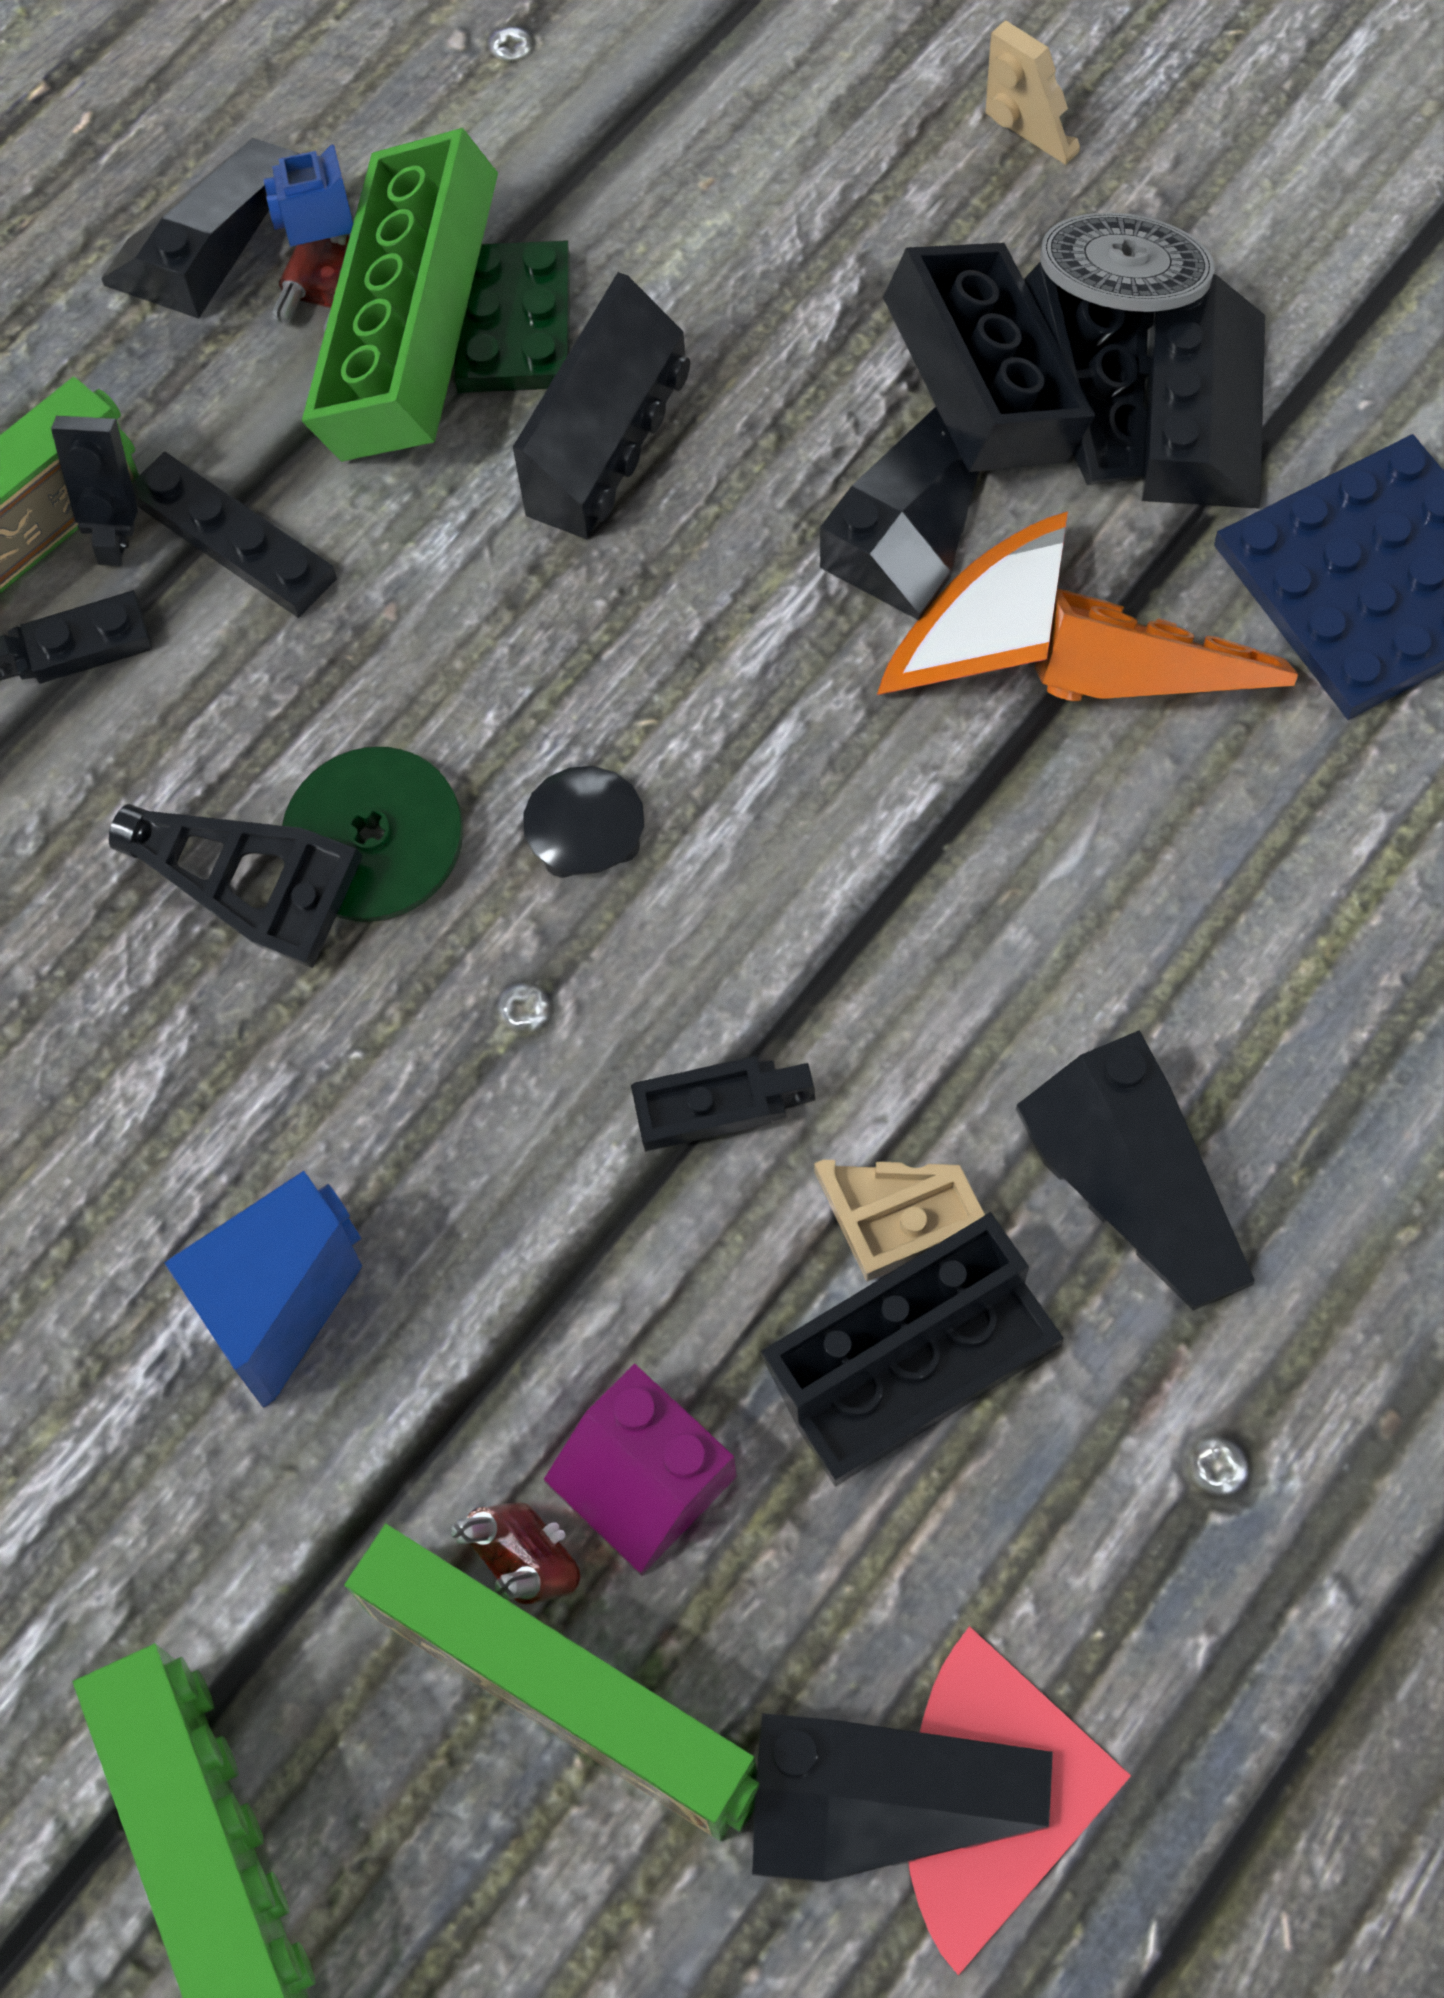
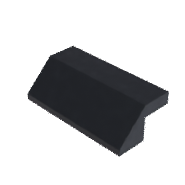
(911, 1349)

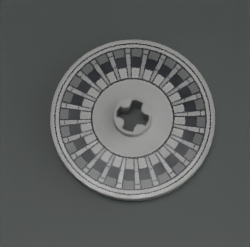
(1126, 262)

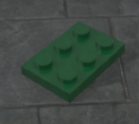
(515, 318)

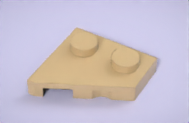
(1026, 93)
(896, 1209)

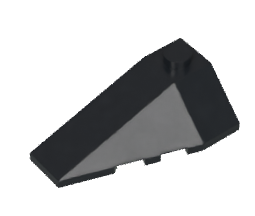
(200, 235)

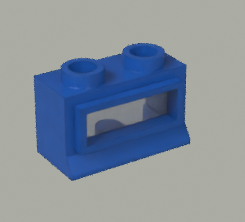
(309, 197)

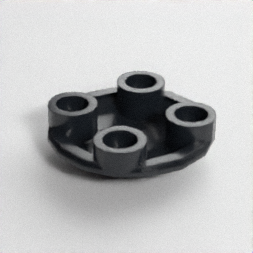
(583, 821)

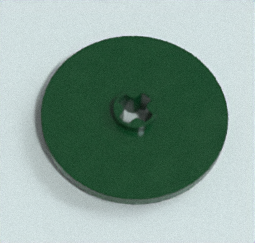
(413, 810)

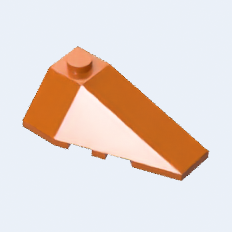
(1110, 655)

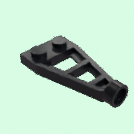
(303, 899)

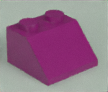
(640, 1469)

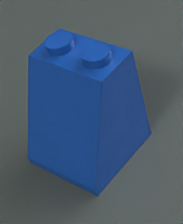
(271, 1279)

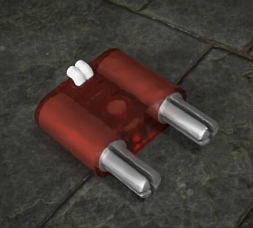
(311, 276)
(520, 1552)

